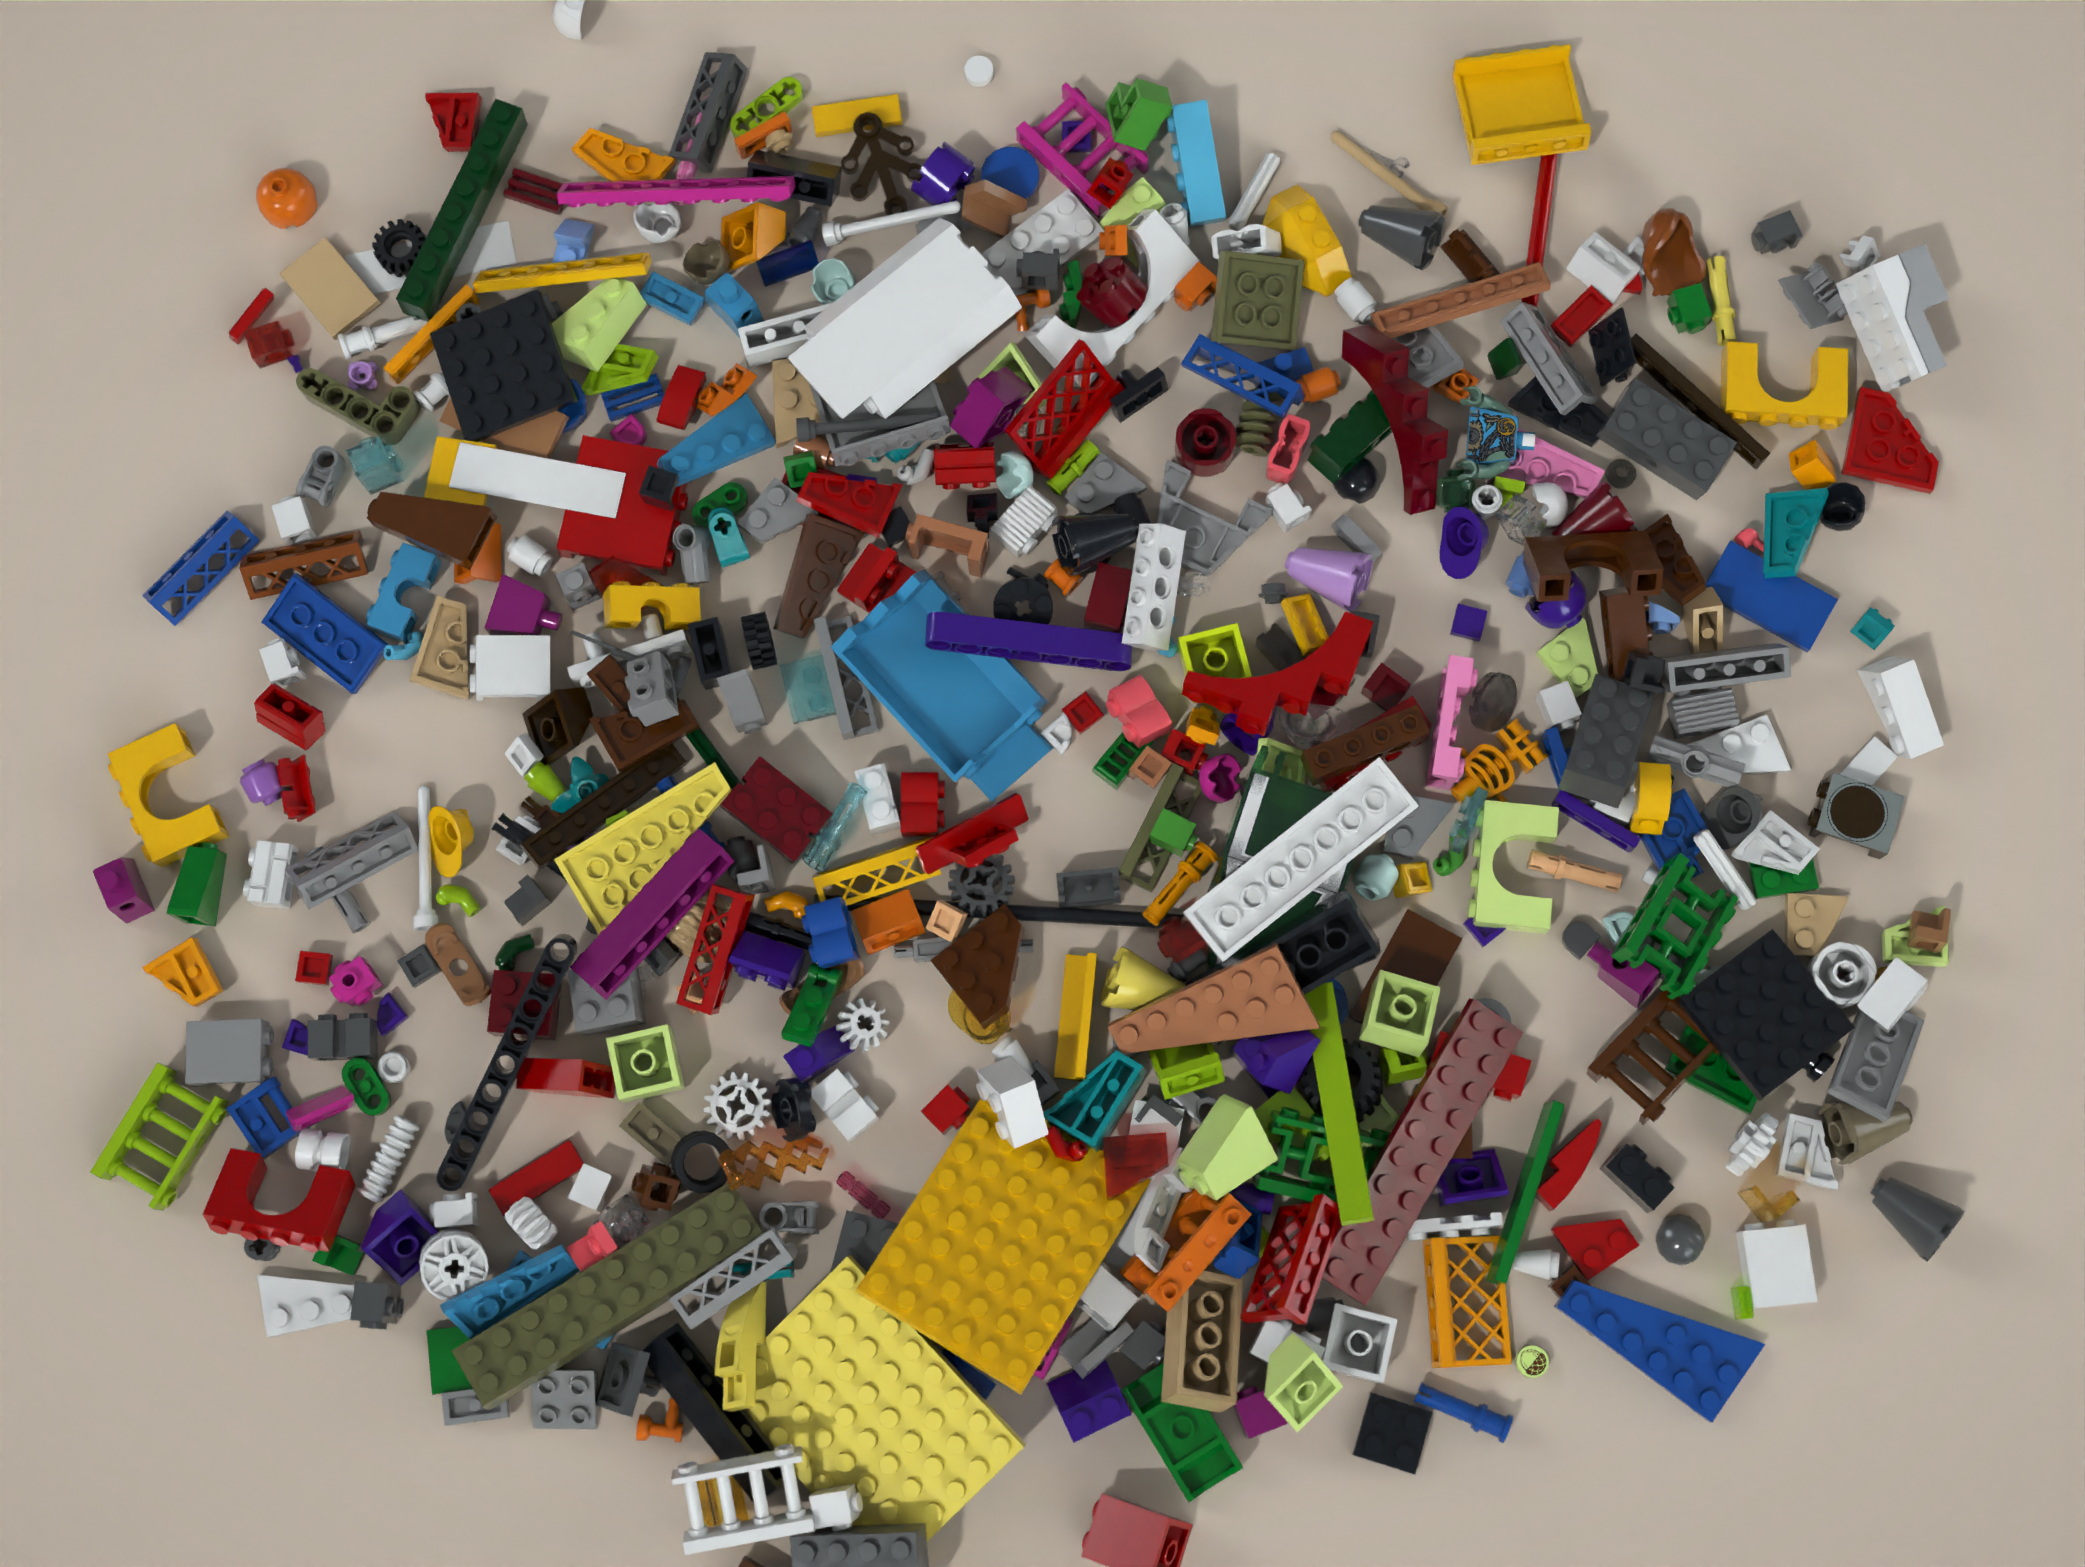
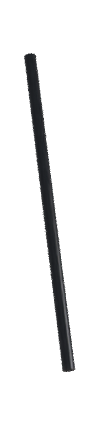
(1039, 913)

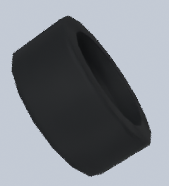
(679, 1154)

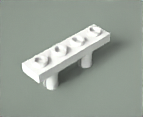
(671, 646)

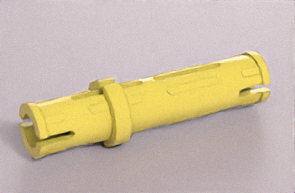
(1722, 311)

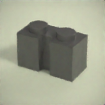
(342, 1039)

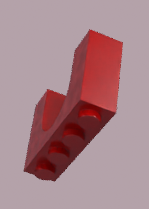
(309, 1225)

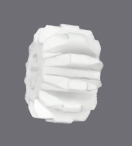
(868, 1035)
(531, 1223)

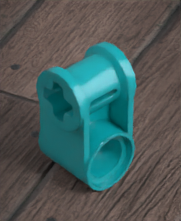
(728, 540)

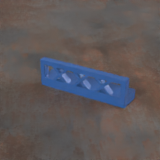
(1245, 370)
(192, 560)

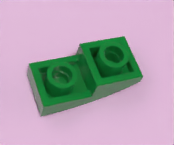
(1071, 307)

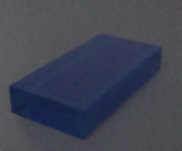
(787, 263)

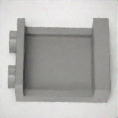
(228, 1052)

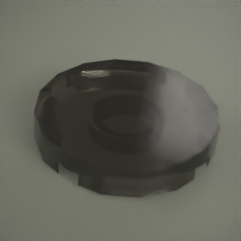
(1493, 701)

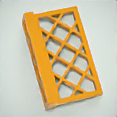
(1441, 1309)

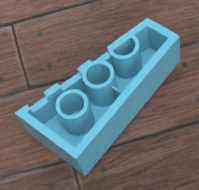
(1196, 163)

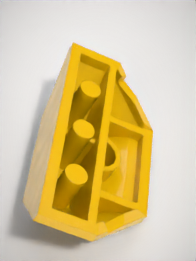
(1308, 238)

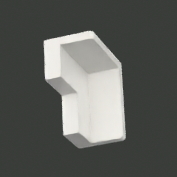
(1893, 994)

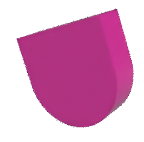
(629, 431)

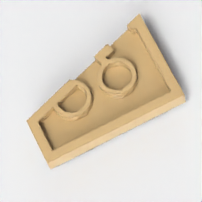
(443, 651)

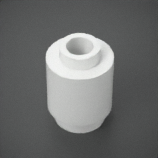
(1355, 300)
(529, 555)

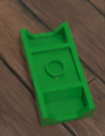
(1182, 1436)

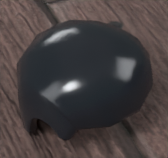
(1359, 482)
(1843, 507)

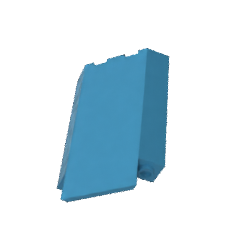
(960, 707)

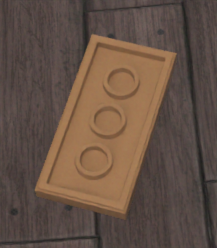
(531, 438)

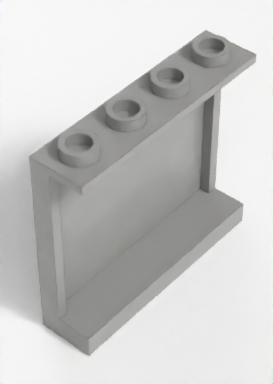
(858, 445)

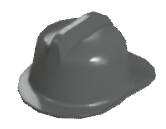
(1733, 815)

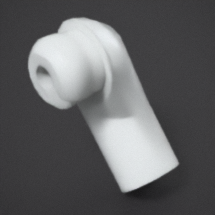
(913, 474)

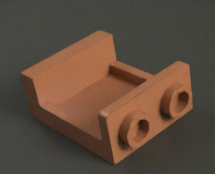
(950, 538)

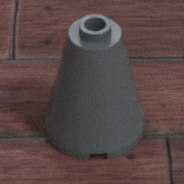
(1404, 232)
(1916, 1215)

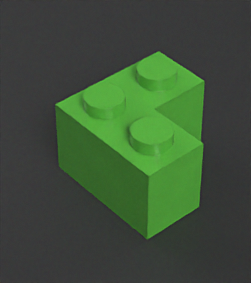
(1137, 112)

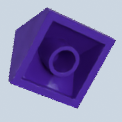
(1472, 1179)

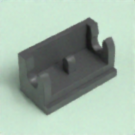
(1088, 888)

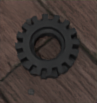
(389, 238)
(759, 640)

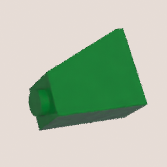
(199, 886)

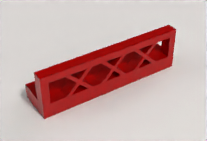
(721, 969)

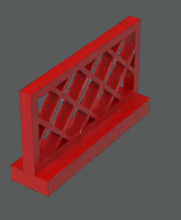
(1075, 422)
(1304, 1267)

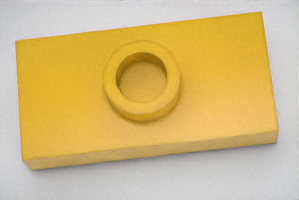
(1305, 622)

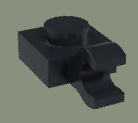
(982, 509)

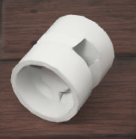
(317, 1149)

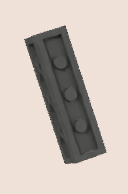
(715, 110)

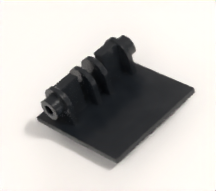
(1612, 348)

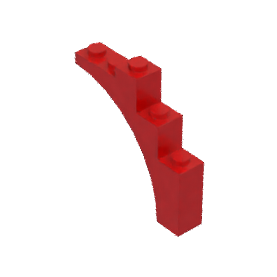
(1292, 688)

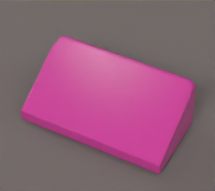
(320, 1108)

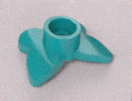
(583, 784)

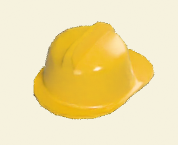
(450, 836)

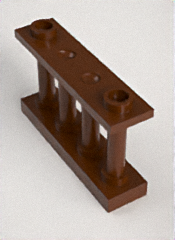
(1627, 1045)

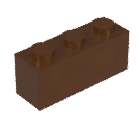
(1623, 628)

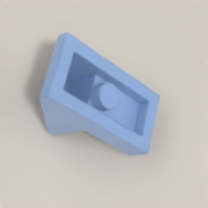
(572, 240)

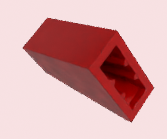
(566, 1077)

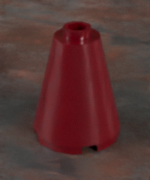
(1597, 514)

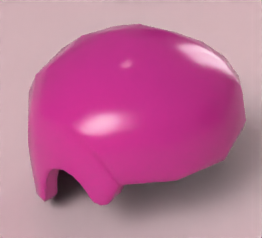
(1218, 778)

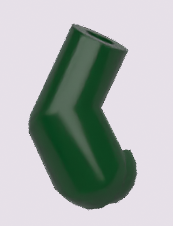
(510, 949)

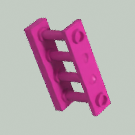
(1054, 156)

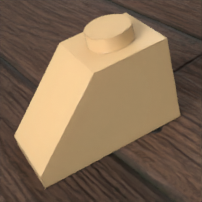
(1704, 622)

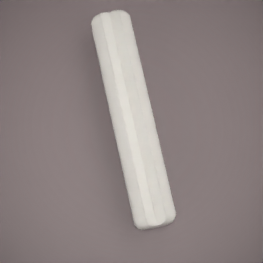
(1254, 191)
(1724, 869)

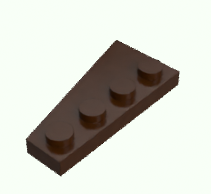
(817, 563)

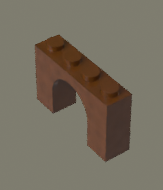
(1625, 553)

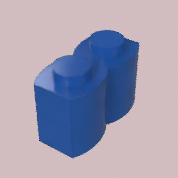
(830, 933)

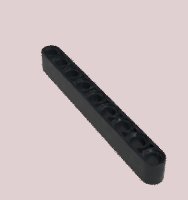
(497, 1073)

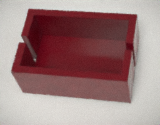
(776, 809)

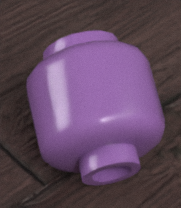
(261, 782)

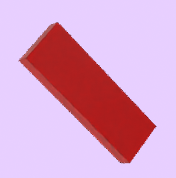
(538, 1176)

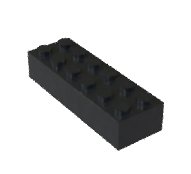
(1317, 942)

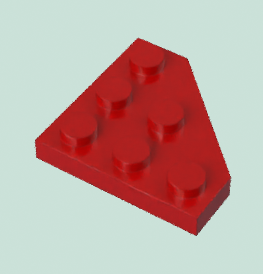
(1886, 445)

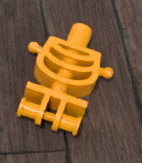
(1481, 777)

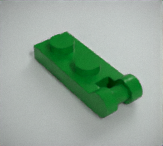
(812, 1005)

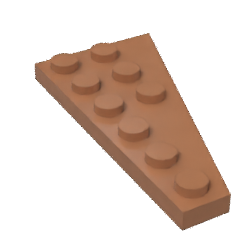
(1234, 1003)

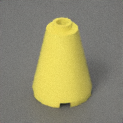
(1135, 982)

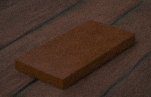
(1416, 952)

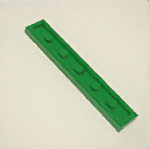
(1525, 1192)

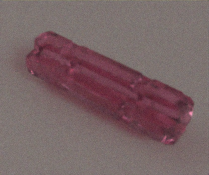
(863, 1195)

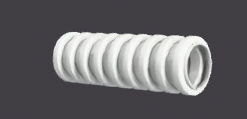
(388, 1159)

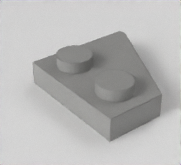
(1102, 485)
(774, 513)
(1413, 831)

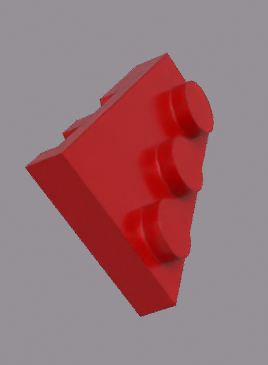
(852, 502)

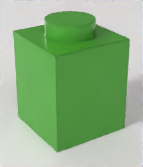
(1173, 833)

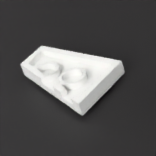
(1450, 1227)

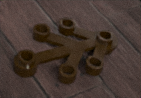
(879, 160)

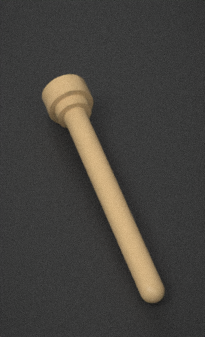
(1387, 175)

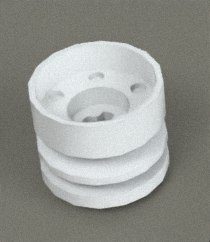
(440, 1251)

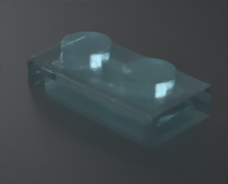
(1462, 829)

